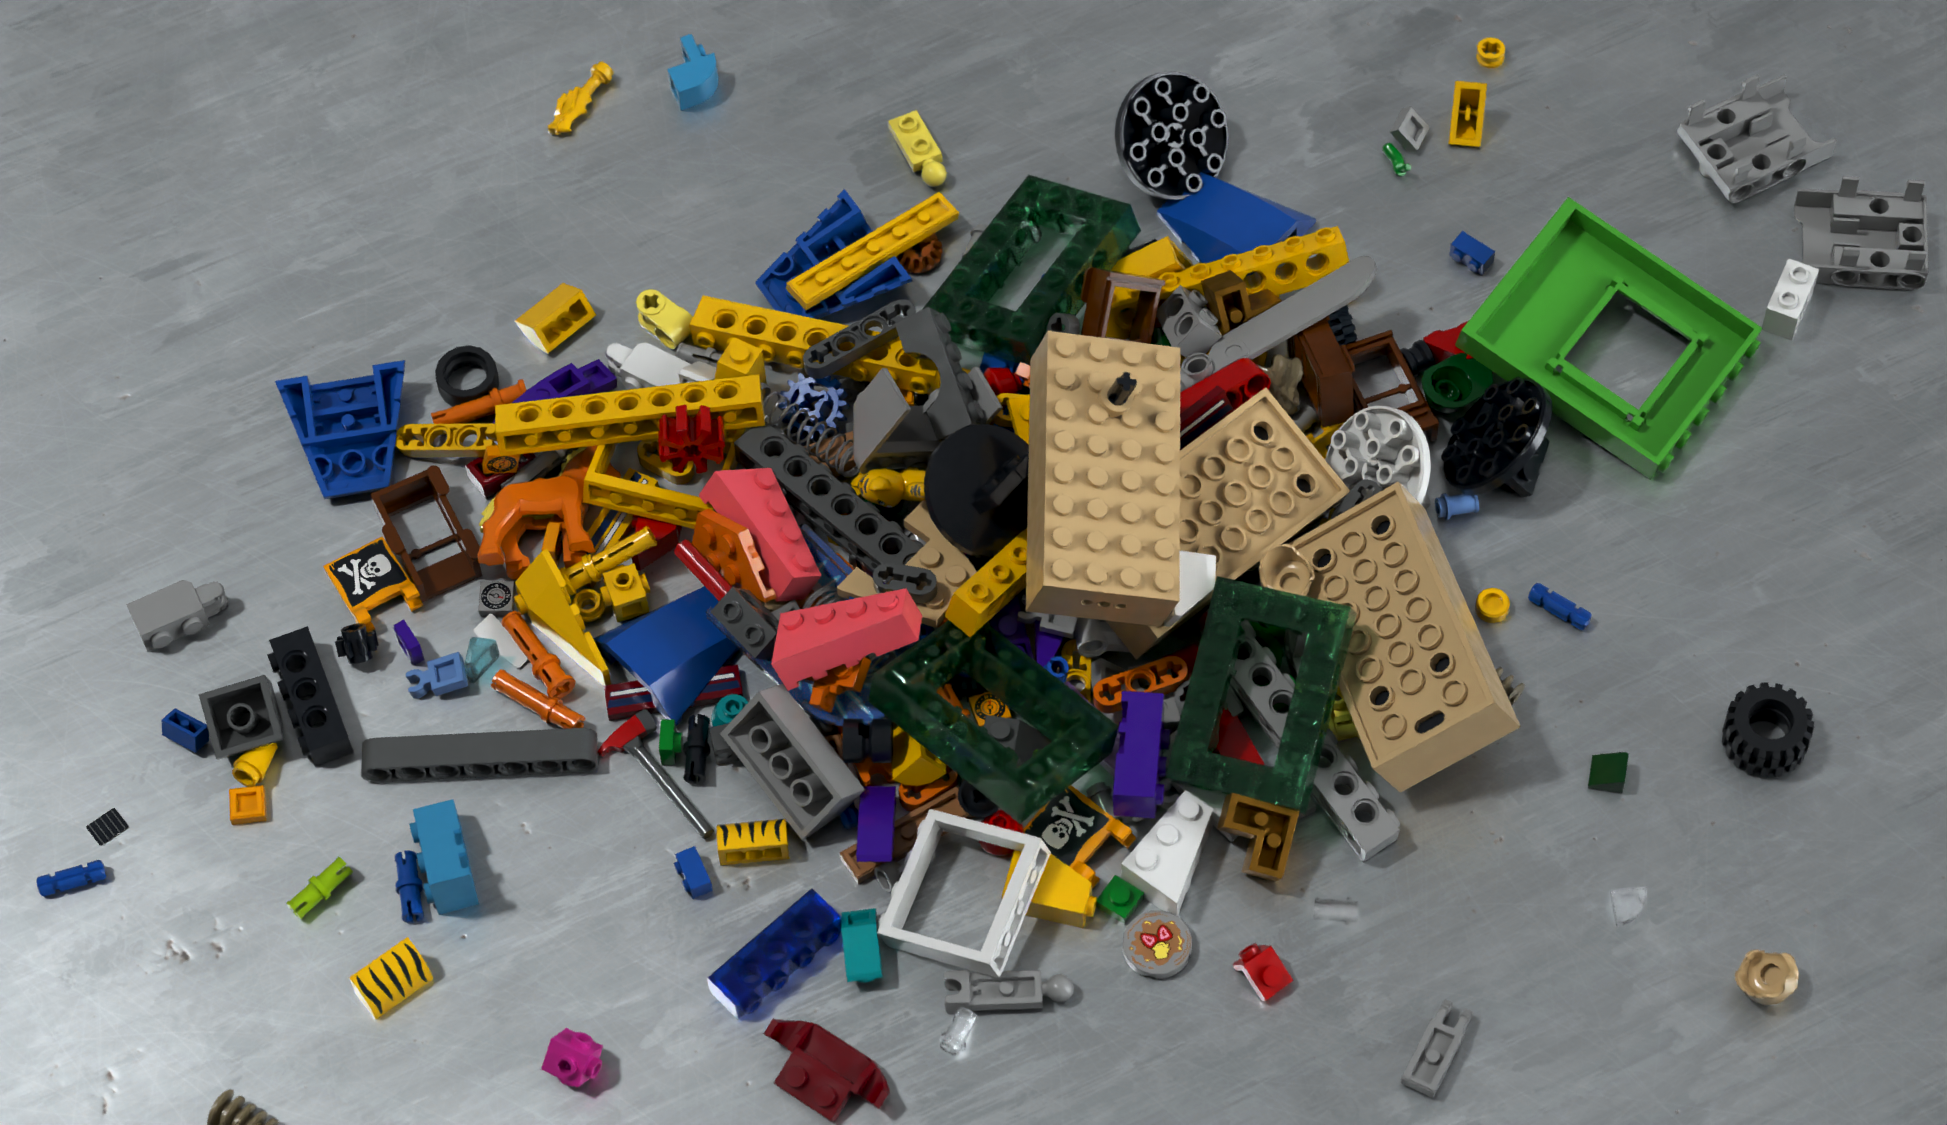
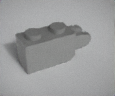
(176, 611)

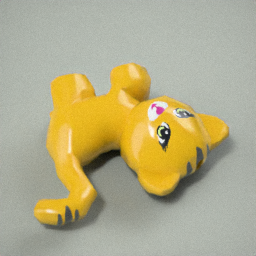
(890, 487)

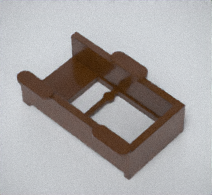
(1098, 294)
(1385, 344)
(1325, 372)
(448, 572)

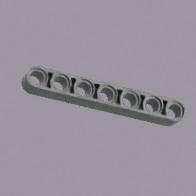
(479, 755)

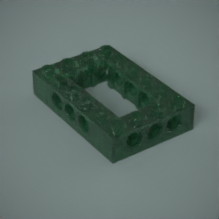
(1101, 236)
(1311, 705)
(1078, 731)

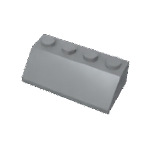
(791, 760)

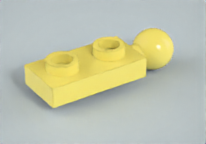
(918, 147)

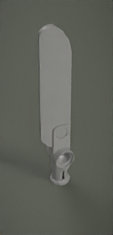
(1282, 320)

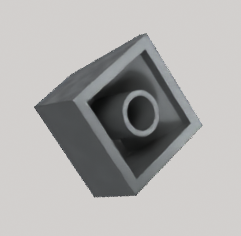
(242, 716)

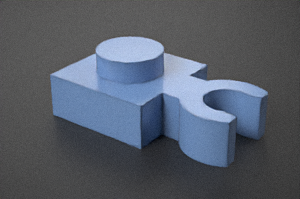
(442, 676)

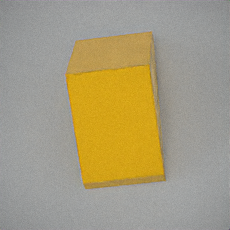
(1467, 113)

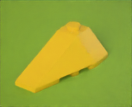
(547, 603)

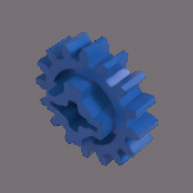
(825, 403)

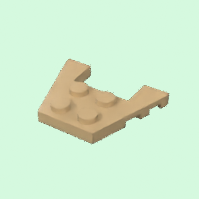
(937, 555)

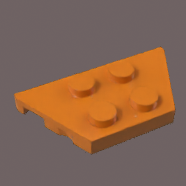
(731, 552)

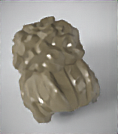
(1284, 378)

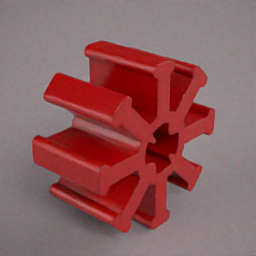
(691, 439)

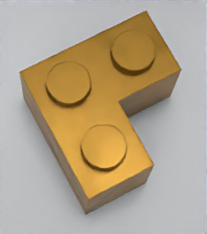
(1231, 303)
(1267, 827)

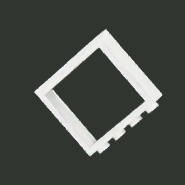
(1009, 914)

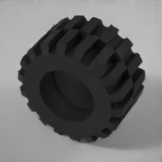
(1771, 706)

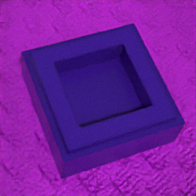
(408, 642)

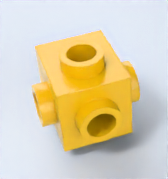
(625, 592)

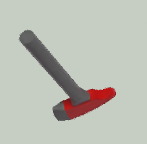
(629, 738)

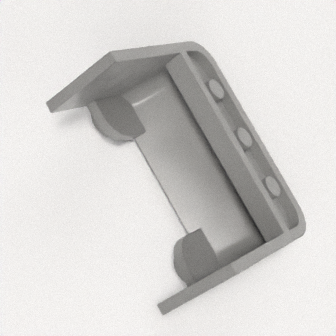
(901, 435)

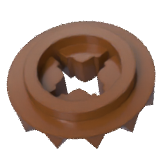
(930, 256)

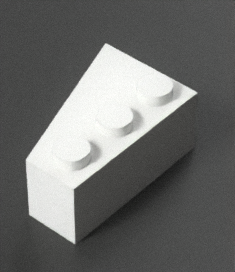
(1169, 853)

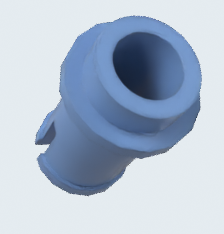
(1455, 505)

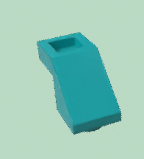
(861, 945)

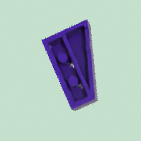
(1140, 755)

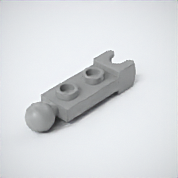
(1010, 991)

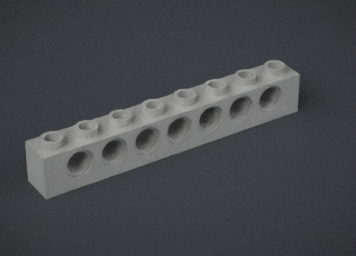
(1364, 838)

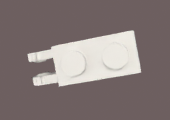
(644, 365)

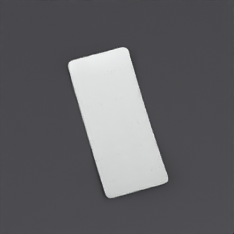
(492, 629)

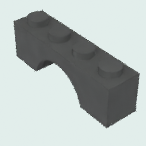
(927, 338)

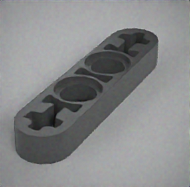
(856, 334)

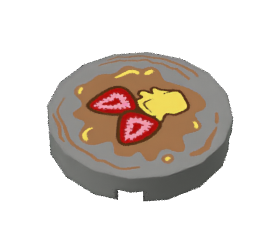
(1157, 944)

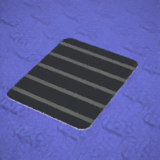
(107, 826)

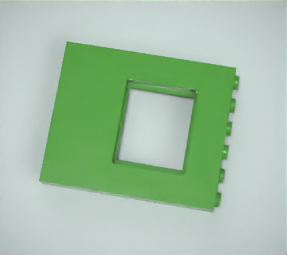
(1557, 295)

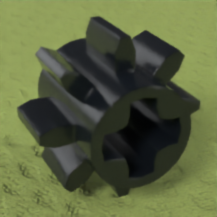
(356, 643)

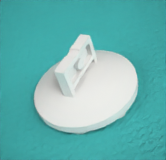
(1384, 448)

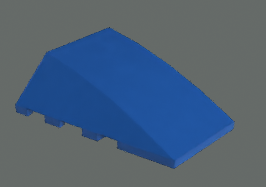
(1229, 220)
(830, 234)
(348, 427)
(671, 651)

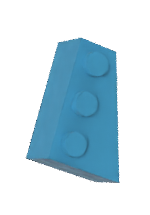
(443, 857)

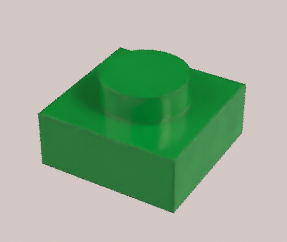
(669, 742)
(1119, 899)

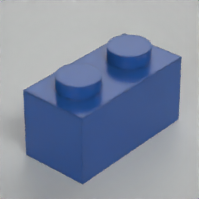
(1472, 253)
(185, 730)
(693, 872)

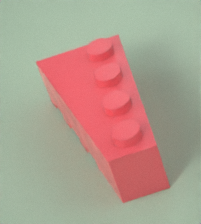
(758, 503)
(842, 633)

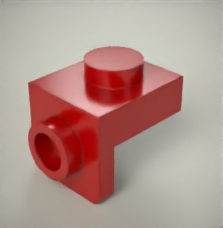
(1263, 970)

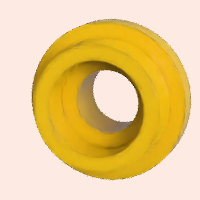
(589, 597)

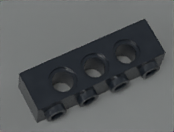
(296, 651)

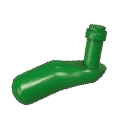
(1396, 158)

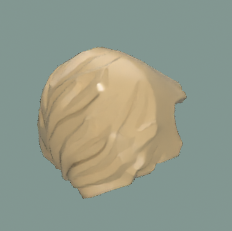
(1286, 570)
(1767, 976)

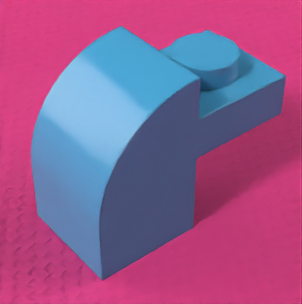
(696, 78)

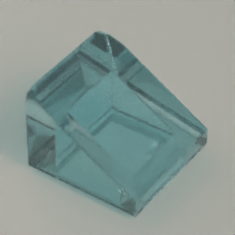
(479, 657)

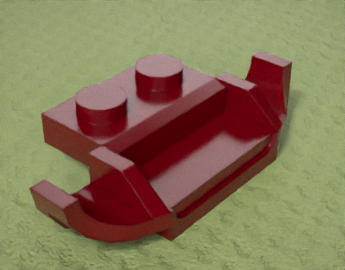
(825, 1068)

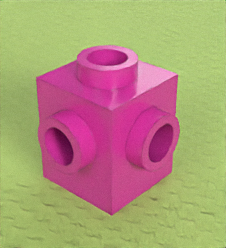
(573, 1057)

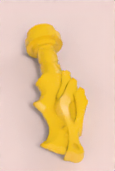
(575, 102)

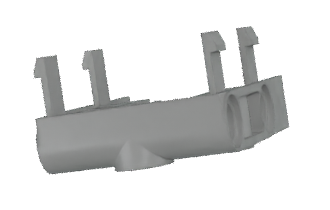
(1750, 135)
(1850, 239)

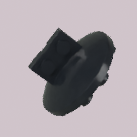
(1170, 134)
(1500, 439)
(979, 488)

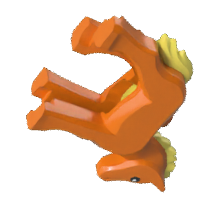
(532, 507)

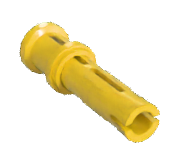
(592, 566)

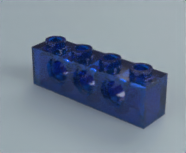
(807, 913)

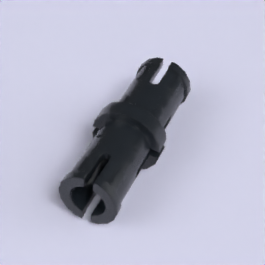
(696, 749)

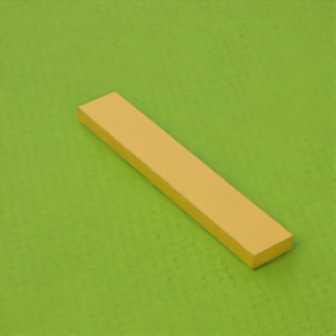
(872, 250)

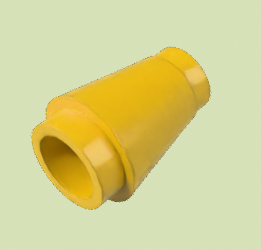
(253, 765)

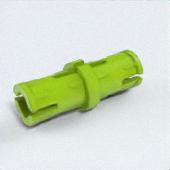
(319, 888)

